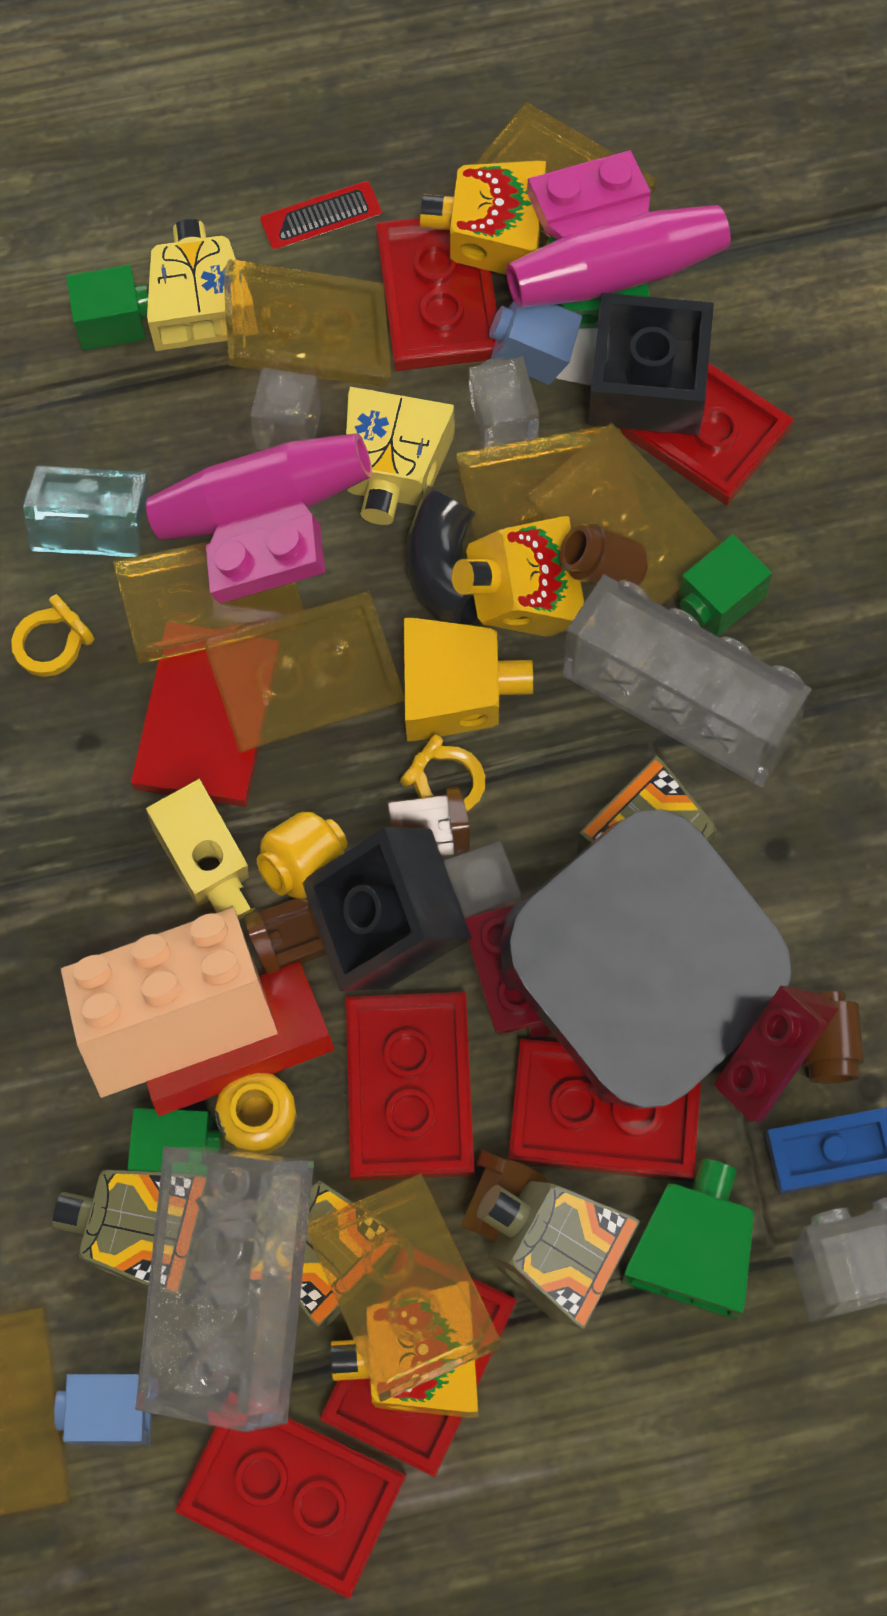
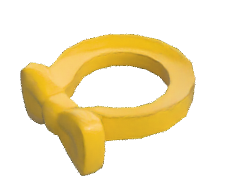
(78, 635)
(435, 750)

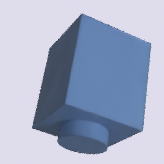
(539, 334)
(101, 1411)

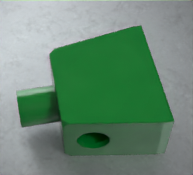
(697, 1245)

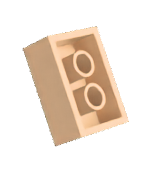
(166, 1002)

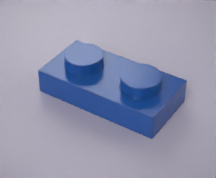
(829, 1151)

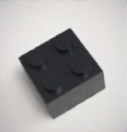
(651, 363)
(386, 909)

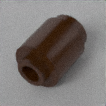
(598, 551)
(840, 1046)

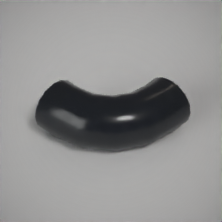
(433, 550)

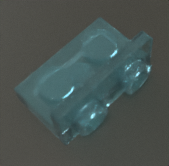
(85, 511)

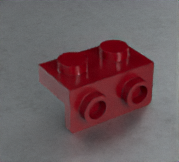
(506, 1008)
(774, 1050)

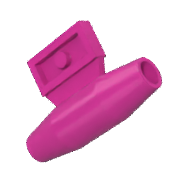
(608, 234)
(261, 511)

